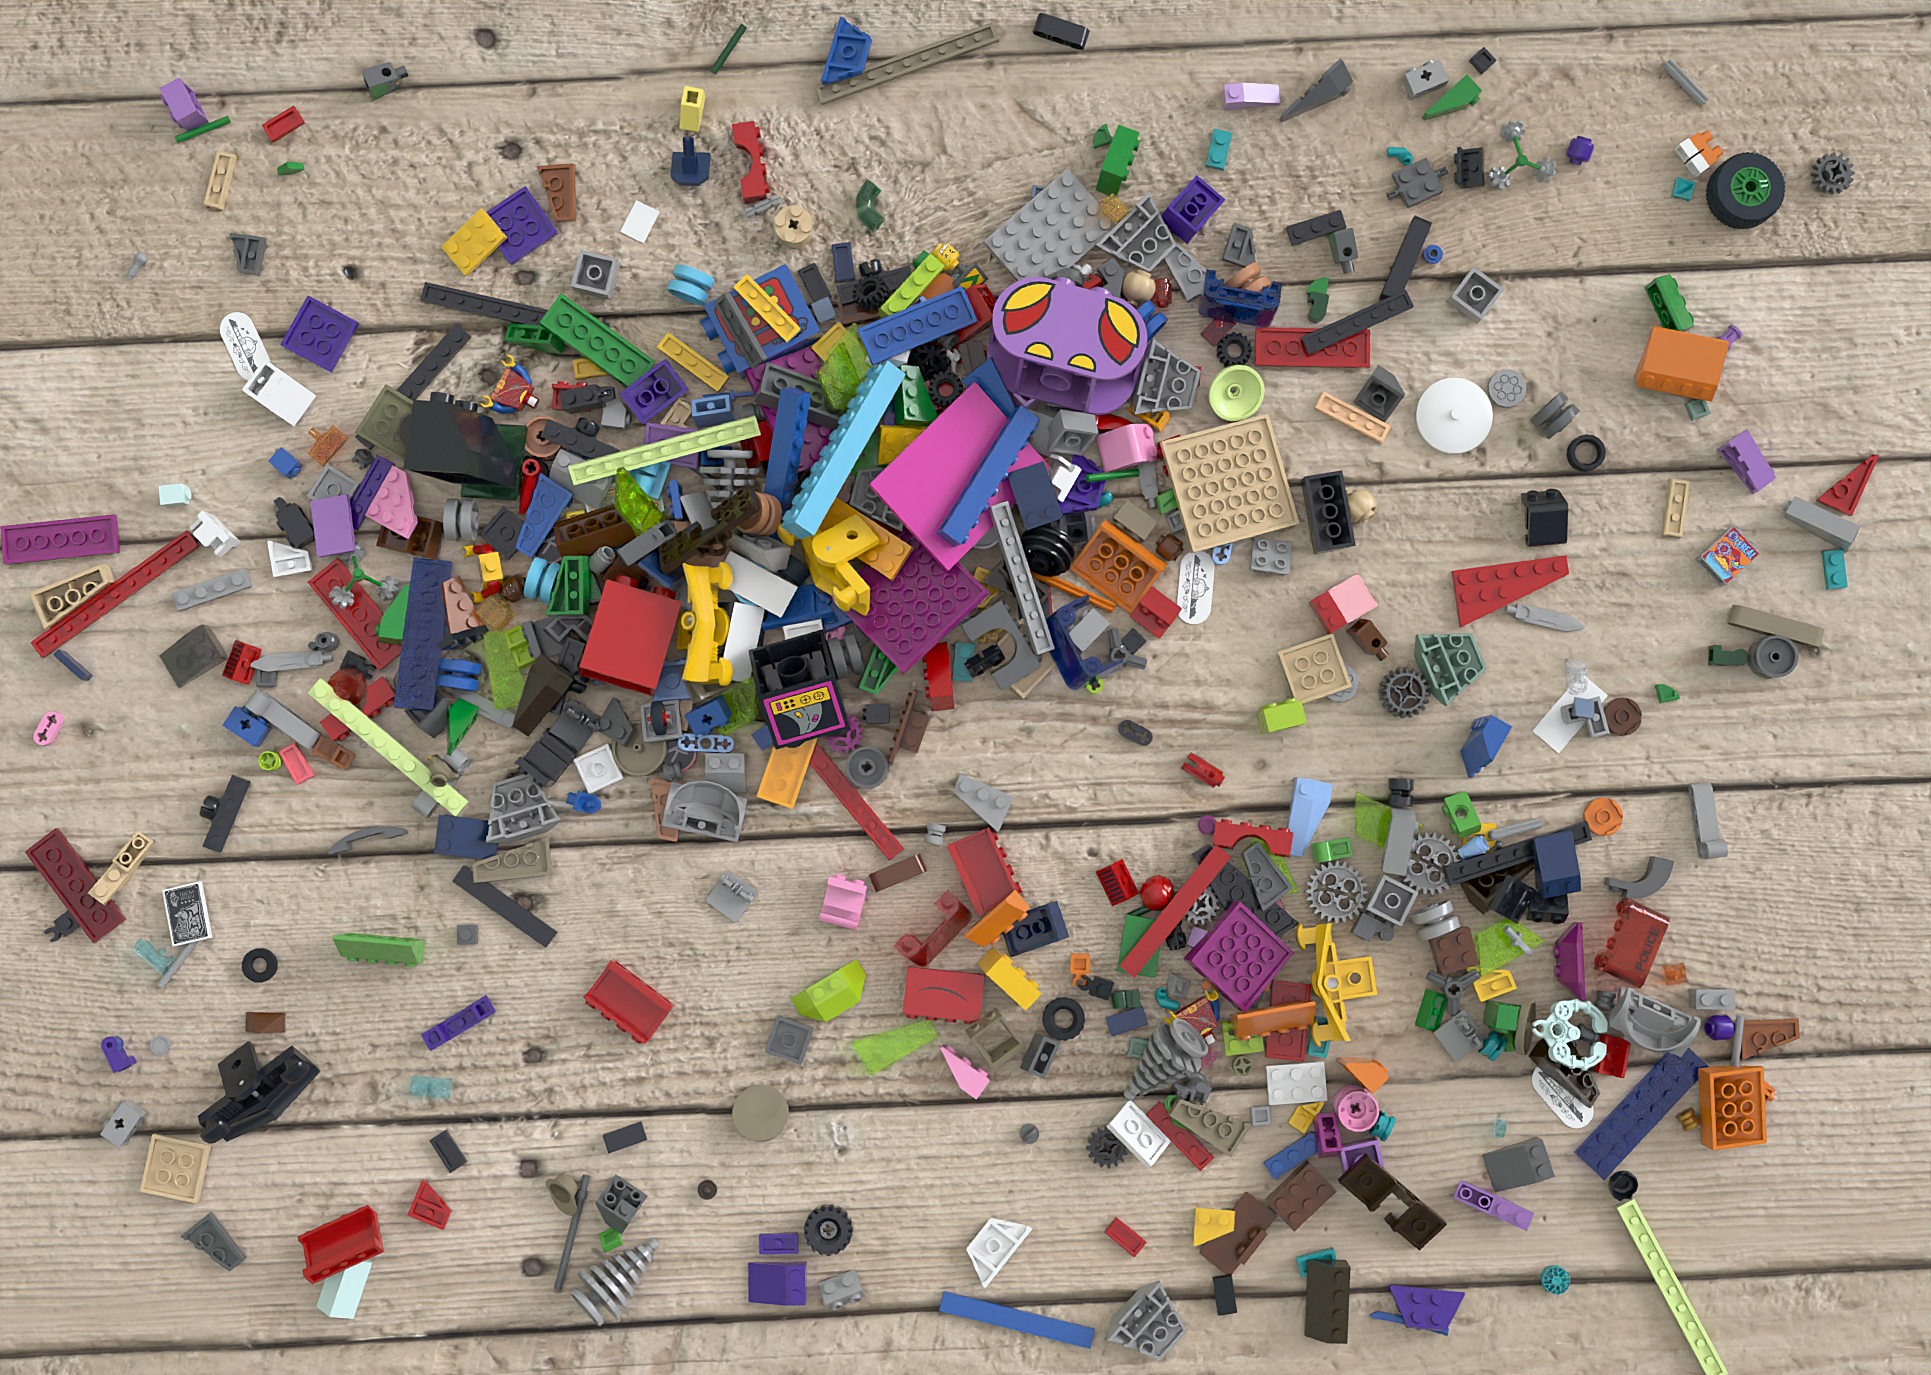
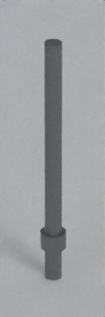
(581, 1195)

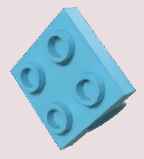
(652, 478)

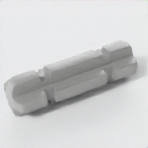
(762, 206)

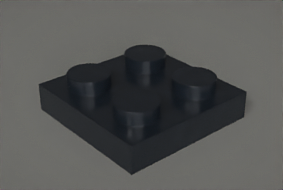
(503, 532)

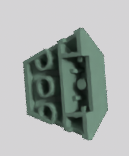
(1448, 663)

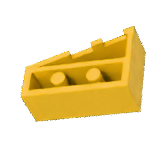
(1009, 978)

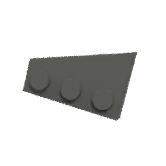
(1265, 876)

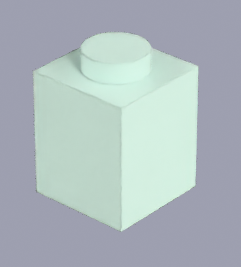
(174, 495)

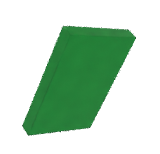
(1134, 929)

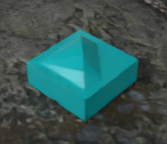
(1683, 189)

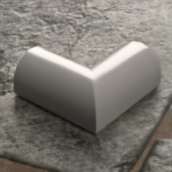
(1596, 727)

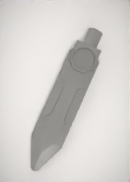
(1148, 483)
(1544, 617)
(291, 661)
(501, 716)

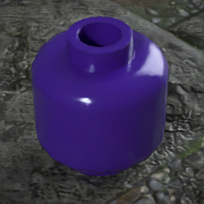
(1580, 150)
(1719, 1027)

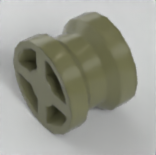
(1242, 1065)

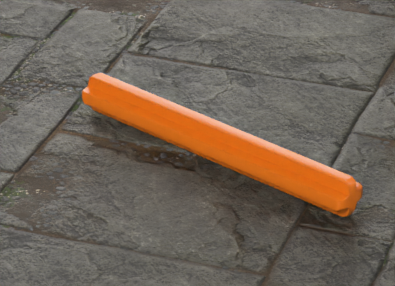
(1076, 591)

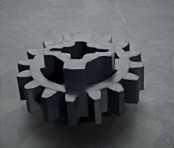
(921, 355)
(1098, 1151)

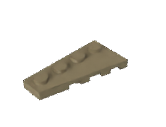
(518, 863)
(1214, 1127)

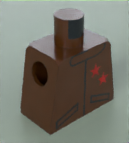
(618, 567)
(1365, 632)

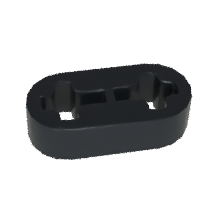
(1133, 737)

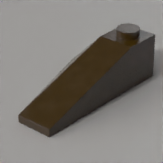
(541, 691)
(1484, 888)
(1575, 1081)

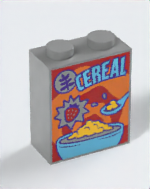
(1728, 555)

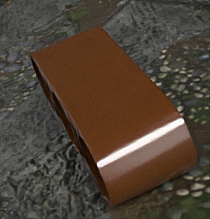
(897, 872)

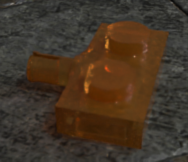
(326, 444)

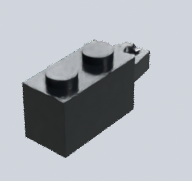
(586, 398)
(295, 523)

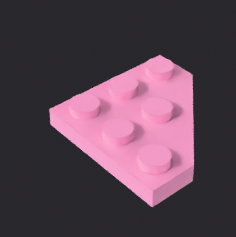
(395, 504)

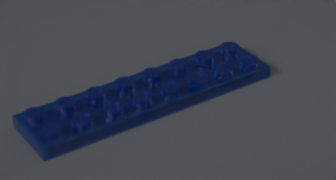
(421, 635)
(1639, 1112)

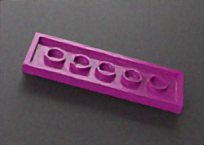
(60, 539)

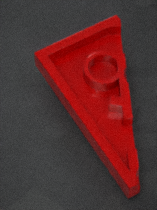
(1847, 492)

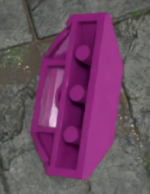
(1570, 960)

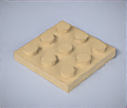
(1315, 669)
(1030, 681)
(175, 1168)

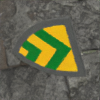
(969, 277)

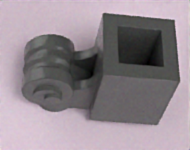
(1367, 925)

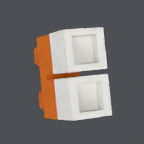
(1706, 156)

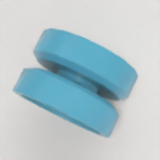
(690, 284)
(541, 580)

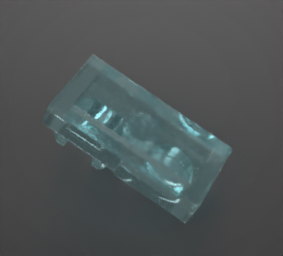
(147, 951)
(431, 1086)

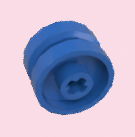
(1153, 324)
(458, 676)

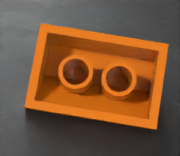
(998, 920)
(1366, 1072)

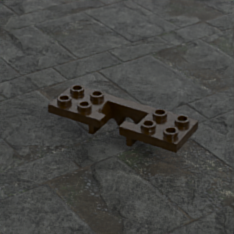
(691, 542)
(1374, 1184)

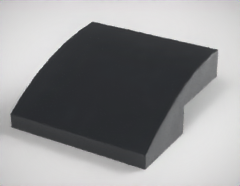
(1512, 899)

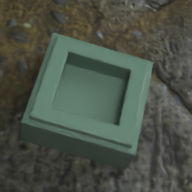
(1697, 409)
(1137, 1047)

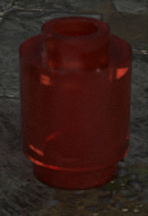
(1163, 293)

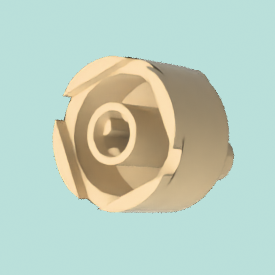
(795, 216)

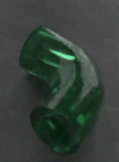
(865, 206)

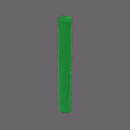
(202, 129)
(1112, 475)

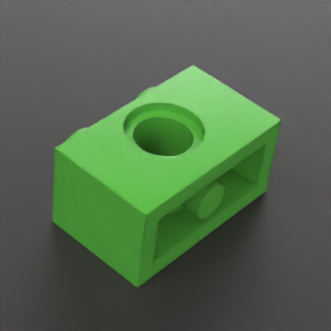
(1461, 804)

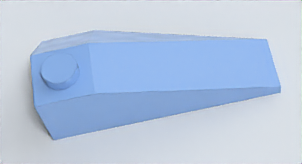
(1306, 810)

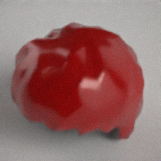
(1156, 892)

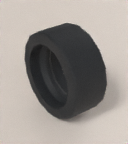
(1598, 444)

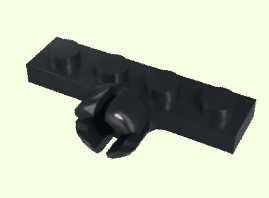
(892, 278)
(579, 439)
(570, 660)
(223, 812)

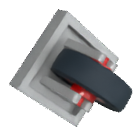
(661, 721)

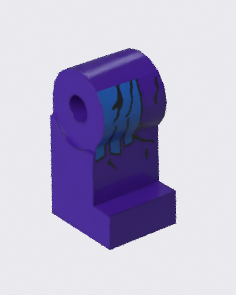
(116, 1055)

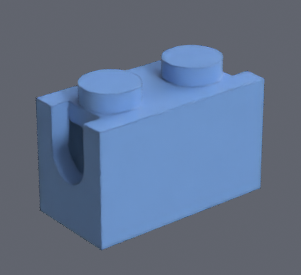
(712, 410)

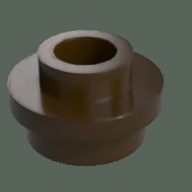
(705, 1195)

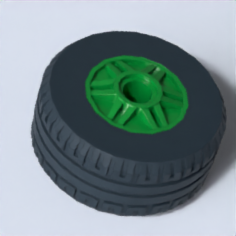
(1745, 190)

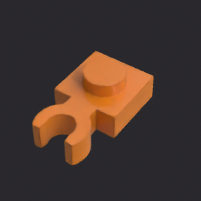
(1079, 965)

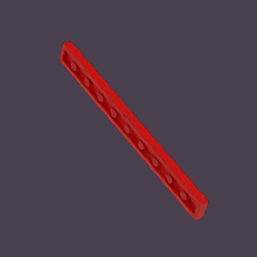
(115, 594)

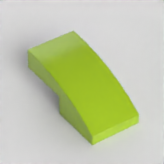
(519, 647)

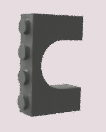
(997, 617)

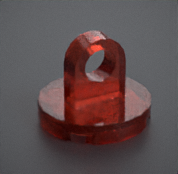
(348, 685)

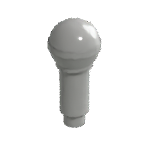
(139, 260)

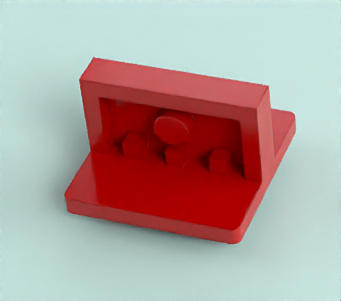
(1155, 612)

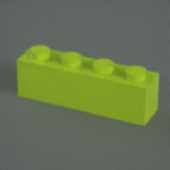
(913, 286)

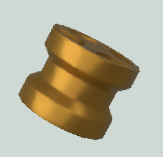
(1688, 1119)

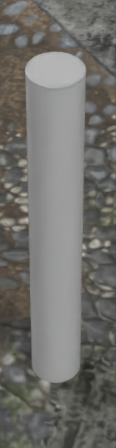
(176, 964)
(1737, 1040)

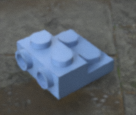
(670, 682)

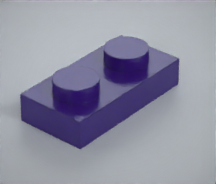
(778, 1243)

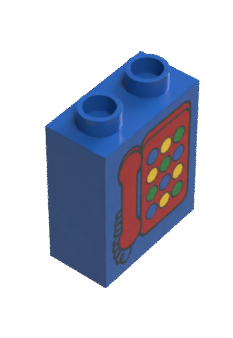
(785, 293)

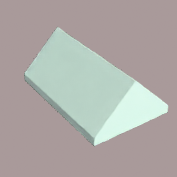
(343, 1291)

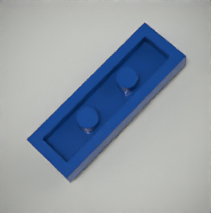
(1291, 1155)

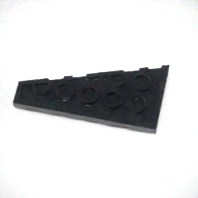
(1233, 886)

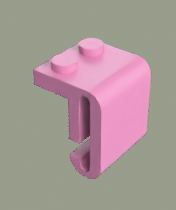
(1127, 447)
(843, 902)

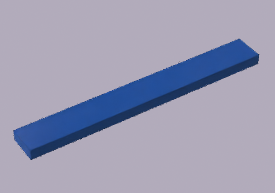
(1016, 1319)

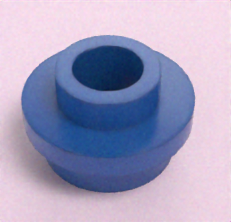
(1430, 259)

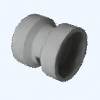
(936, 829)

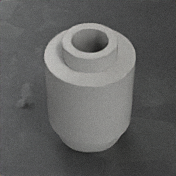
(601, 559)

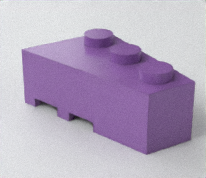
(1747, 461)

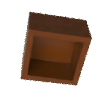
(1454, 950)

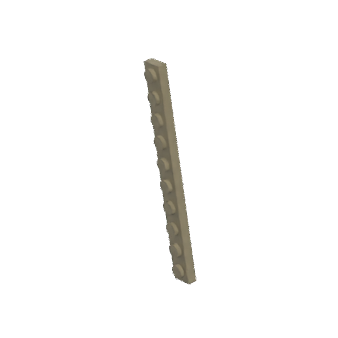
(909, 63)

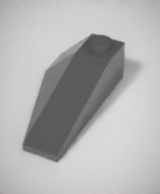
(1335, 82)

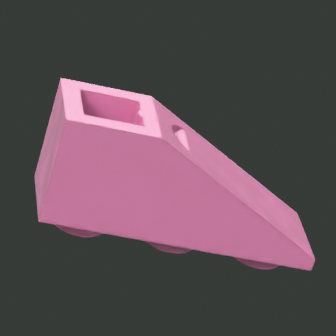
(967, 1076)

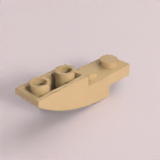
(122, 868)

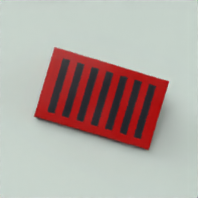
(239, 662)
(1117, 882)

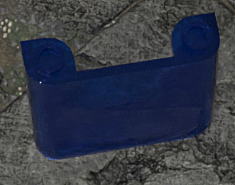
(1238, 304)

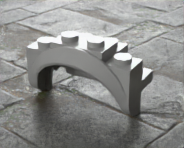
(705, 808)
(1648, 1022)

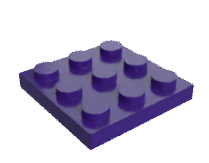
(522, 224)
(319, 334)

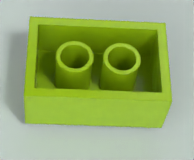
(1281, 717)

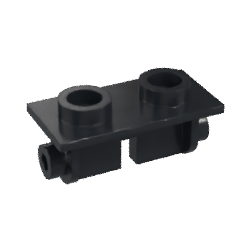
(992, 657)
(1176, 938)

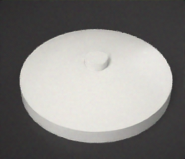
(1453, 416)

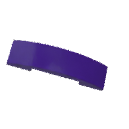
(458, 1023)

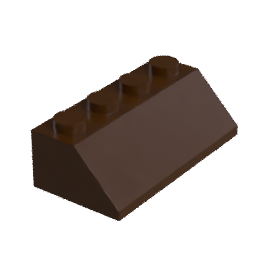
(591, 531)

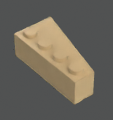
(67, 595)

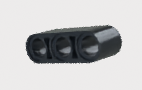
(1061, 31)

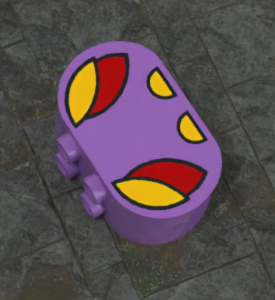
(1067, 344)

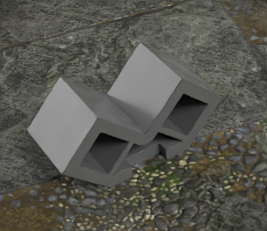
(1111, 276)
(562, 624)

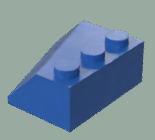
(1483, 743)

